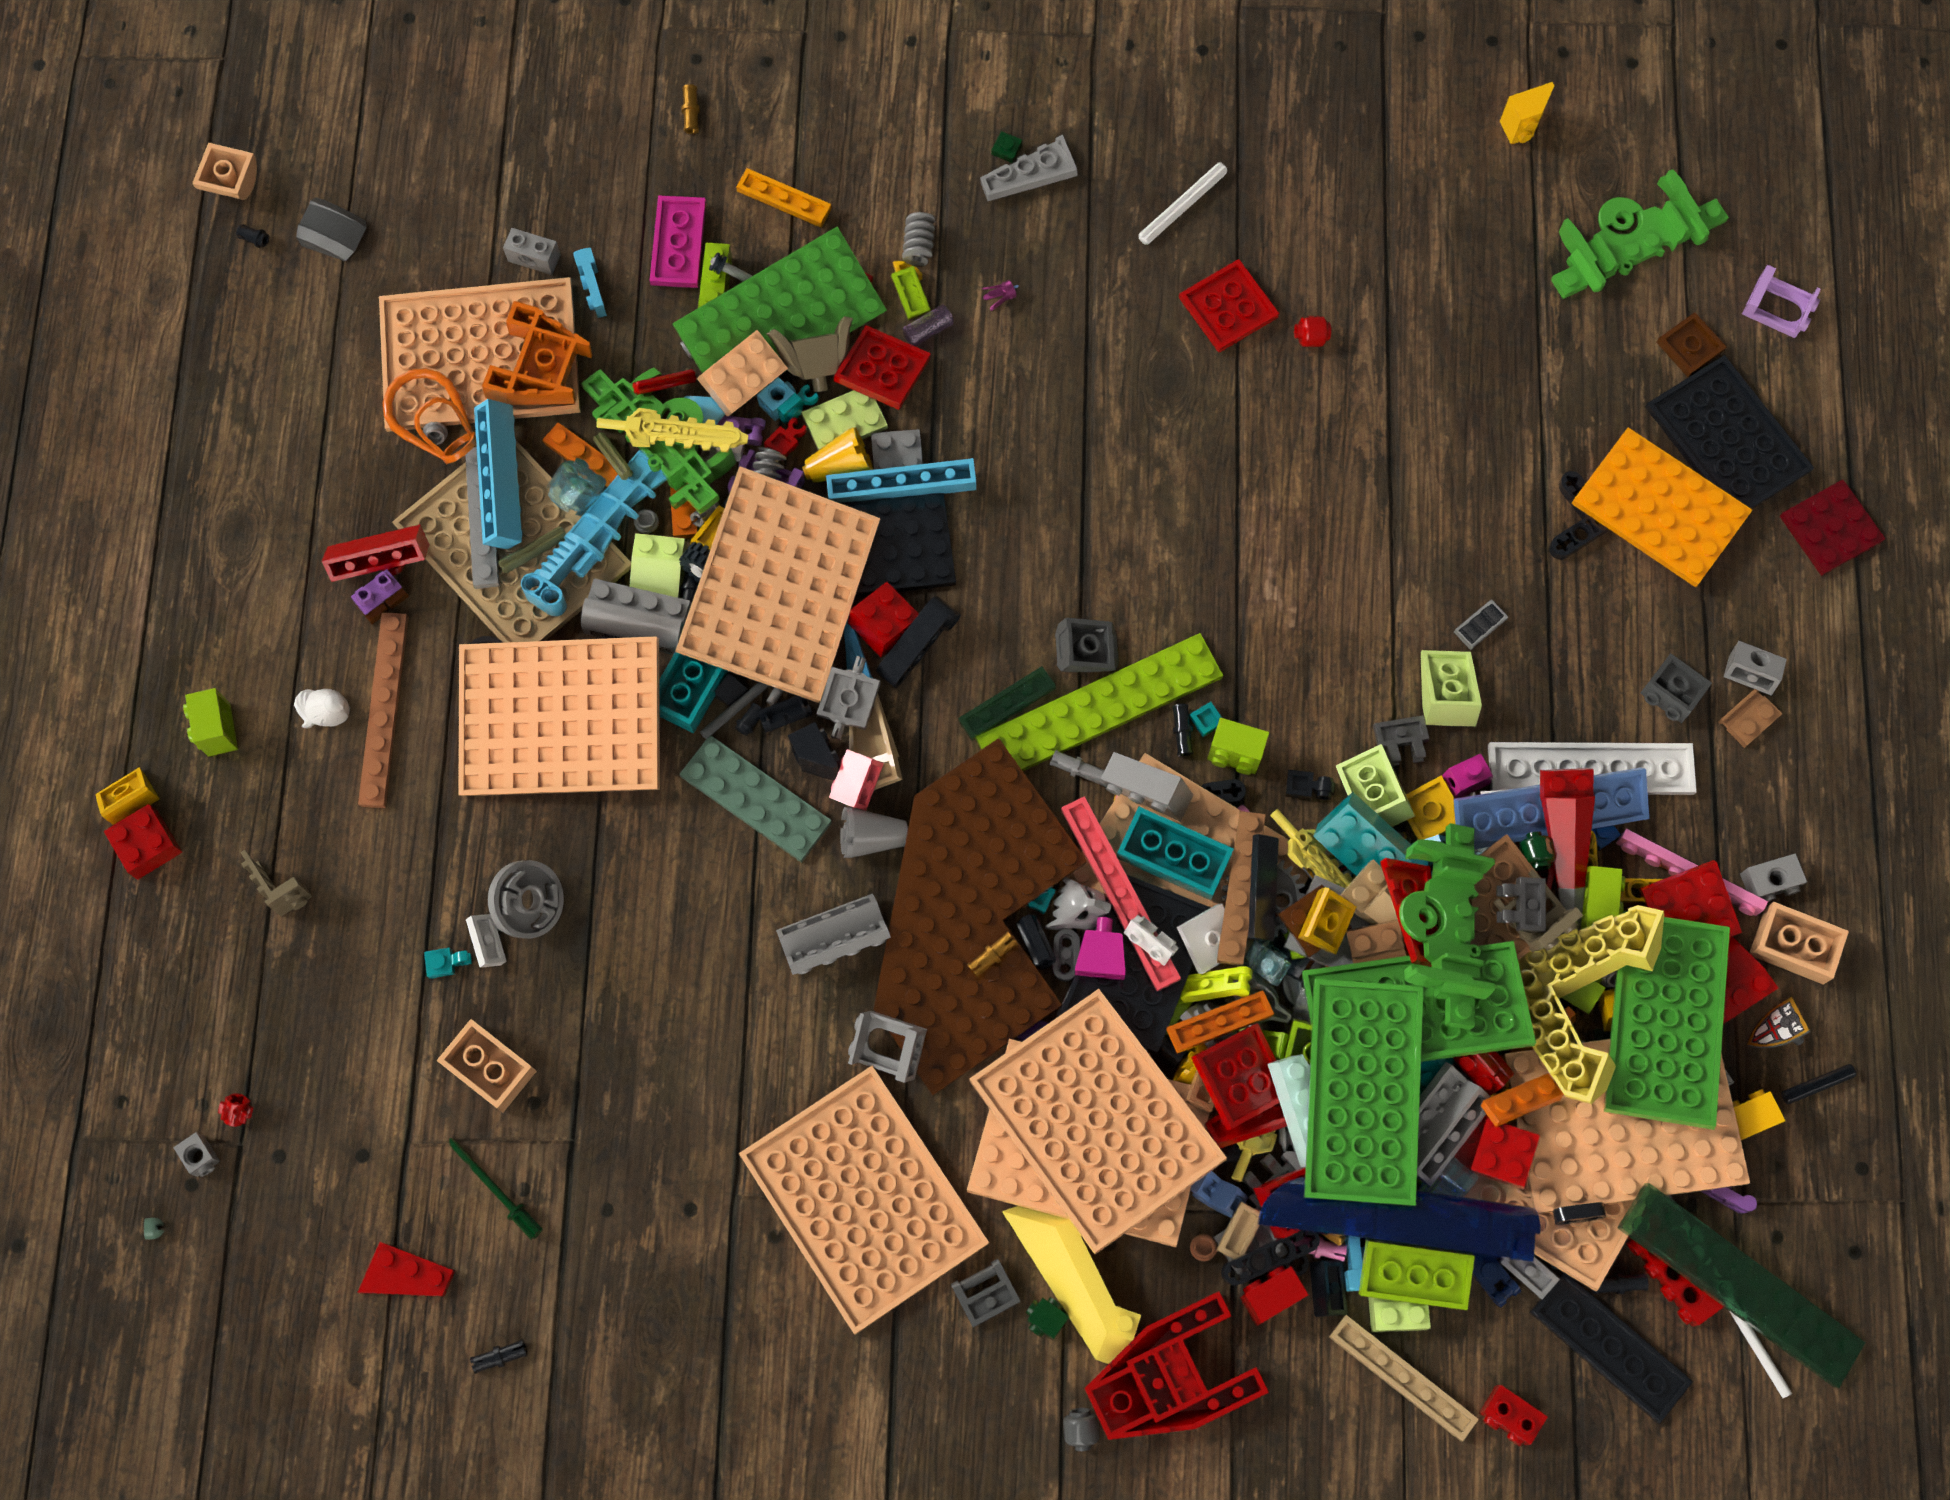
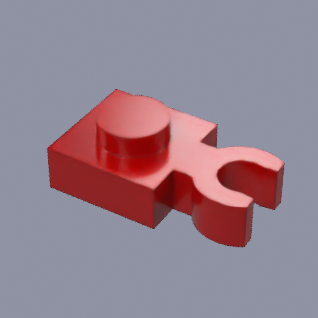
(785, 440)

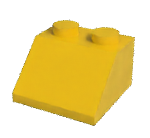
(1524, 113)

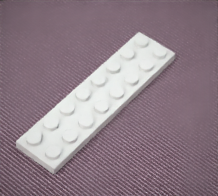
(1667, 765)

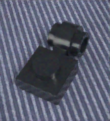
(1301, 784)

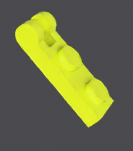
(1217, 984)

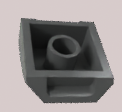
(330, 229)
(1086, 645)

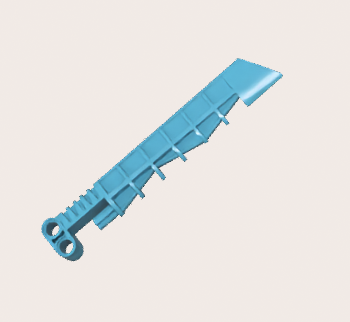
(599, 524)

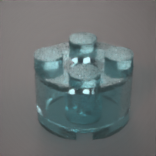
(575, 486)

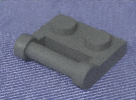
(989, 1301)

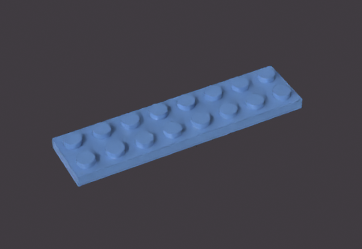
(1519, 811)

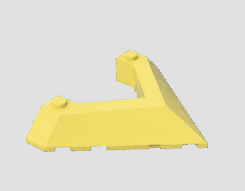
(1570, 965)
(1074, 1280)

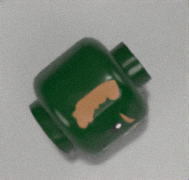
(1538, 850)

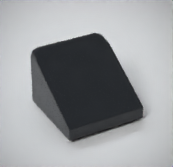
(730, 690)

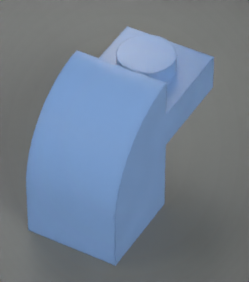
(1218, 1194)

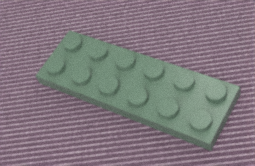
(755, 798)

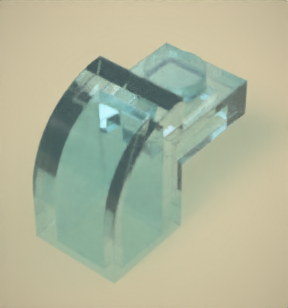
(1267, 961)

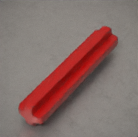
(664, 382)

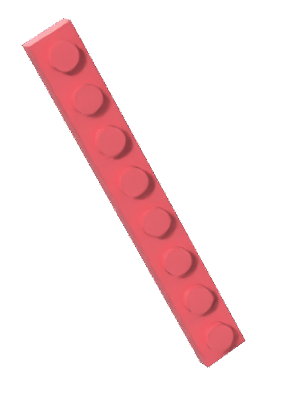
(1115, 883)

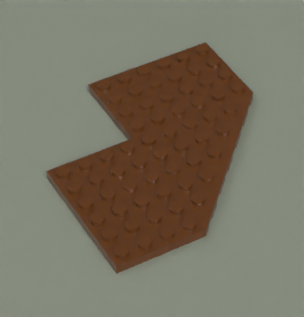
(970, 860)

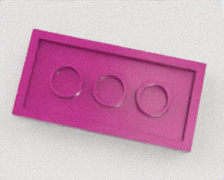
(678, 241)

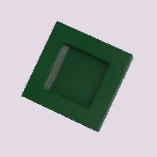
(1006, 147)

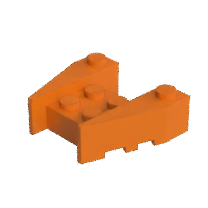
(542, 363)

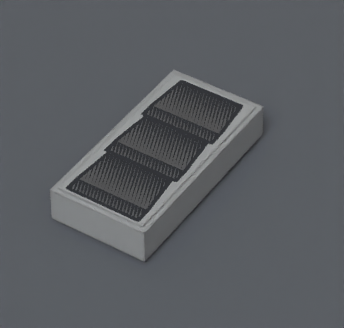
(1480, 624)

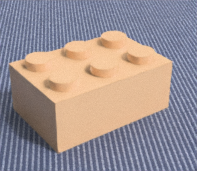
(742, 373)
(1799, 943)
(486, 1065)

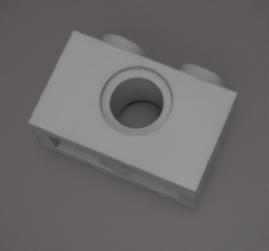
(531, 251)
(1755, 668)
(1785, 869)

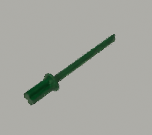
(517, 1213)

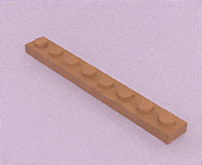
(383, 710)

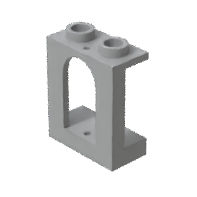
(862, 1053)

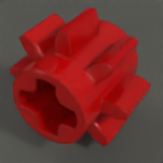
(235, 1110)

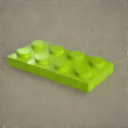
(1416, 1274)

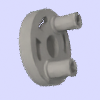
(512, 916)

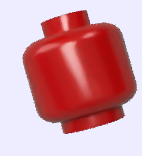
(1312, 331)

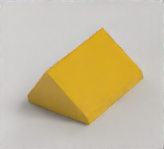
(126, 796)
(1327, 920)

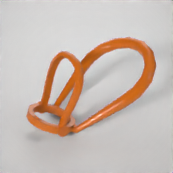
(456, 404)

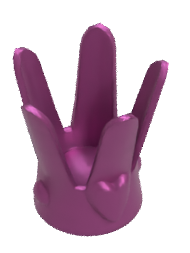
(1006, 290)

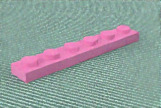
(1659, 856)

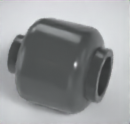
(1081, 1429)

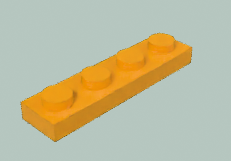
(784, 197)

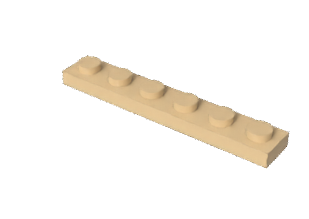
(1403, 1378)

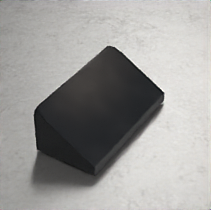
(1328, 1288)

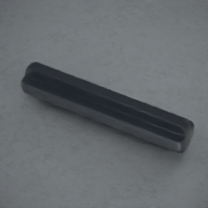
(1818, 1084)

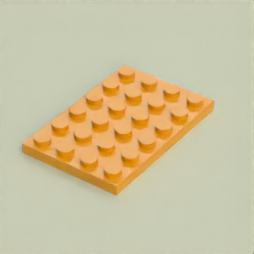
(1661, 507)

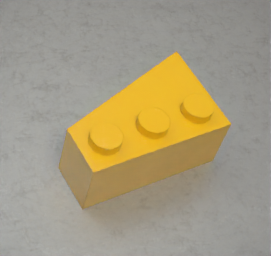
(1757, 1114)

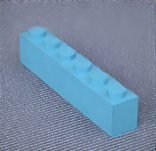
(498, 474)
(902, 481)

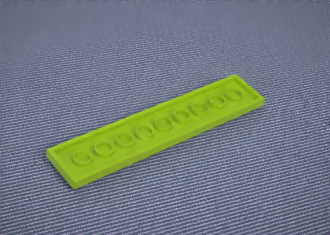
(1107, 703)

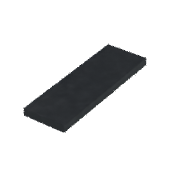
(1611, 1347)

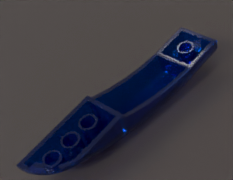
(1434, 1222)

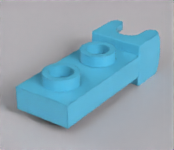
(587, 268)
(1355, 1260)

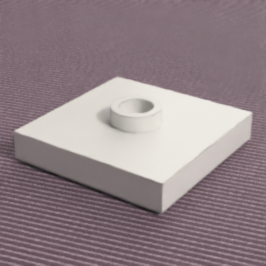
(1203, 936)

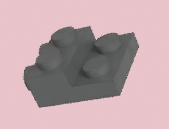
(1675, 688)

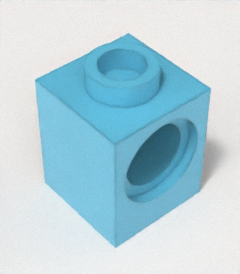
(766, 396)

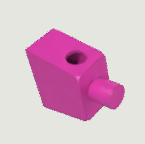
(1468, 776)
(1101, 952)

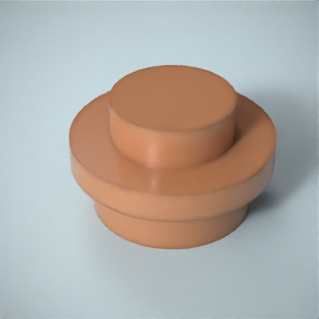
(1203, 1247)

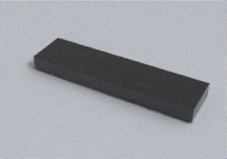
(1263, 888)

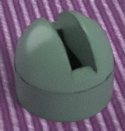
(151, 1228)

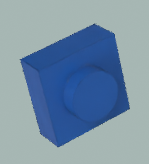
(1605, 836)

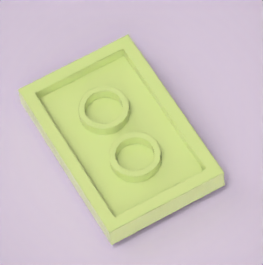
(841, 413)

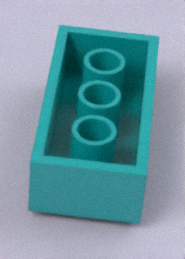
(687, 690)
(1359, 835)
(1174, 853)

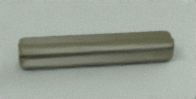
(613, 456)
(532, 549)

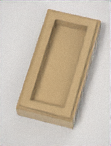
(1239, 1231)

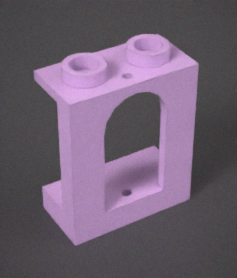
(1806, 302)

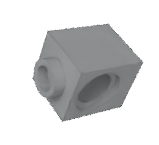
(187, 1150)

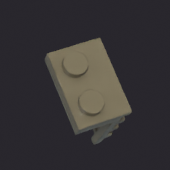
(281, 899)
(1557, 921)

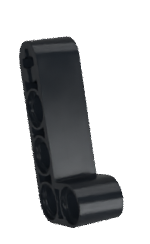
(917, 640)

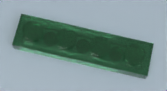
(1007, 703)

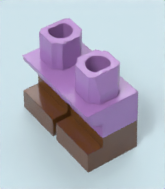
(371, 596)

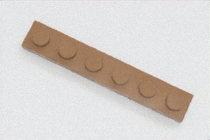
(1236, 913)

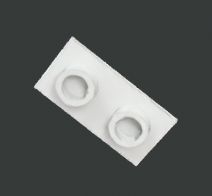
(1141, 933)

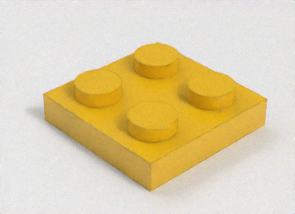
(1432, 808)

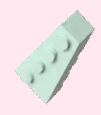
(1292, 1087)

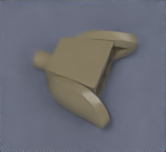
(816, 355)

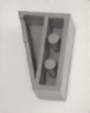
(1147, 786)

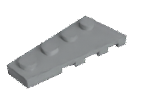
(1038, 169)

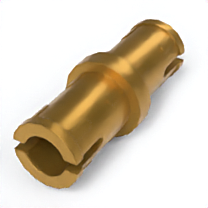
(690, 109)
(992, 954)

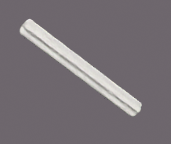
(1182, 203)

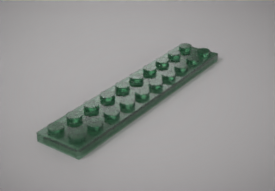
(1741, 1285)

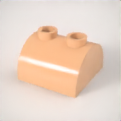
(226, 172)

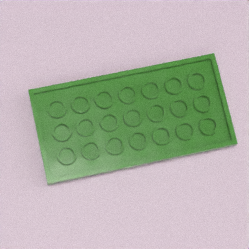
(795, 296)
(1500, 1019)
(1671, 1029)
(1364, 1092)

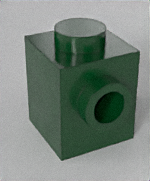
(1046, 1317)

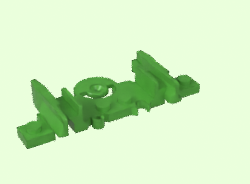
(1609, 251)
(677, 463)
(1447, 901)

